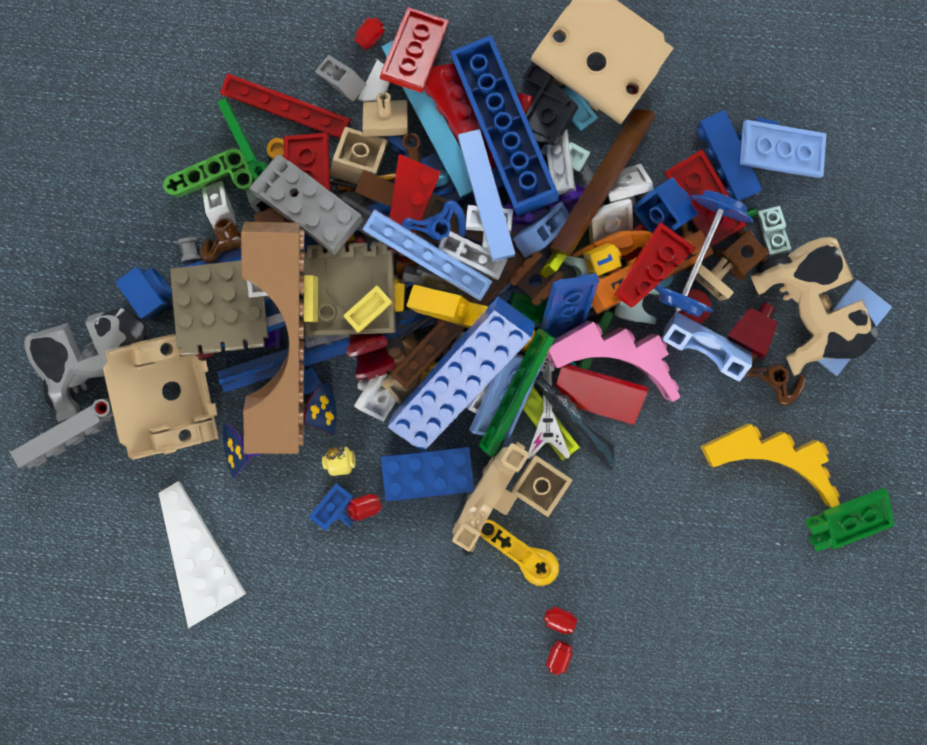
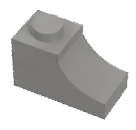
(341, 77)

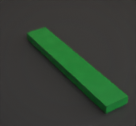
(516, 392)

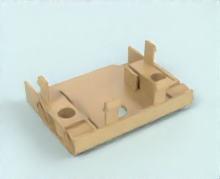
(628, 43)
(141, 413)

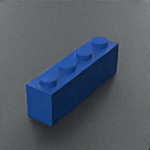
(725, 151)

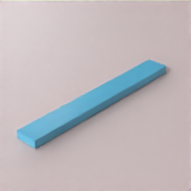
(440, 136)

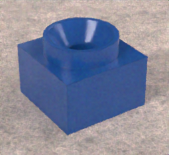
(666, 205)
(146, 292)

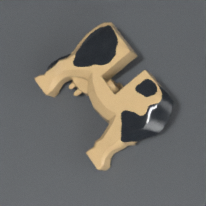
(805, 276)
(488, 494)

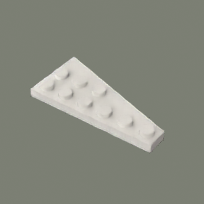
(200, 566)

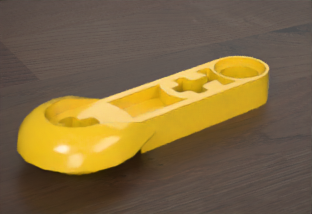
(525, 556)

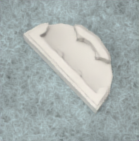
(374, 84)

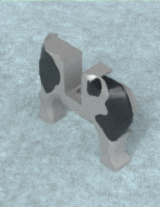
(61, 364)

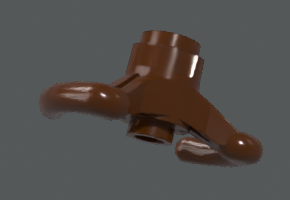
(227, 240)
(781, 380)

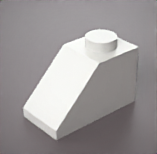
(217, 203)

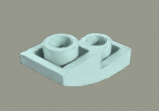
(773, 231)

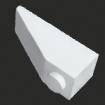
(472, 255)

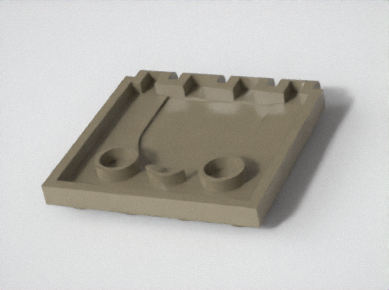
(345, 281)
(216, 309)

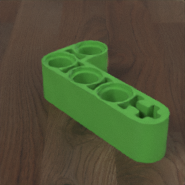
(206, 176)

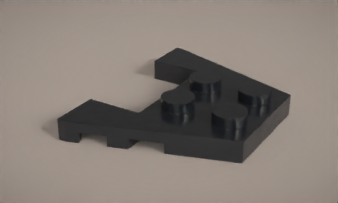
(550, 109)

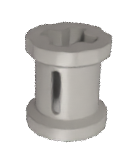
(189, 249)

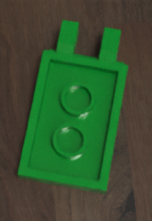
(254, 165)
(851, 521)

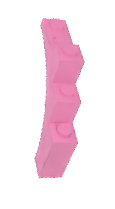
(645, 354)

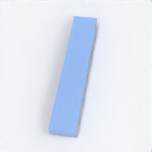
(486, 195)
(427, 255)

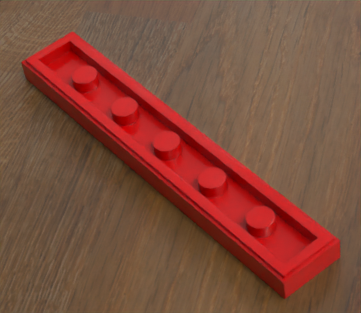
(284, 106)

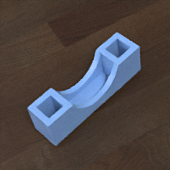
(728, 356)

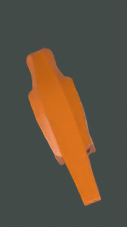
(625, 241)

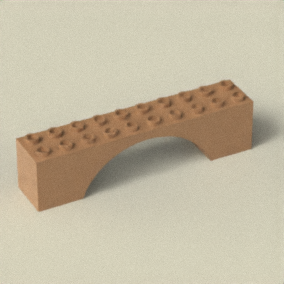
(274, 265)

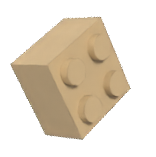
(357, 155)
(541, 485)

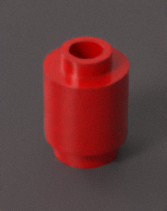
(369, 33)
(364, 507)
(560, 620)
(559, 658)

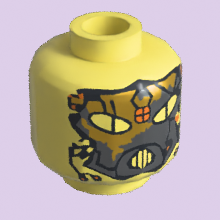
(339, 461)

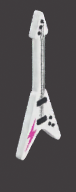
(547, 428)

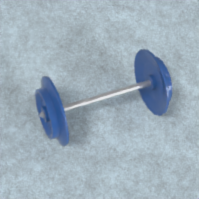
(723, 206)

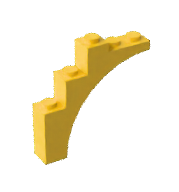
(448, 307)
(805, 460)

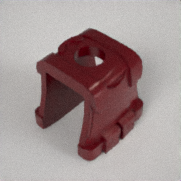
(371, 355)

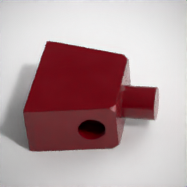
(755, 330)

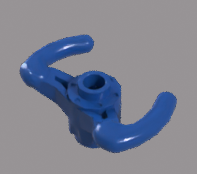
(442, 220)

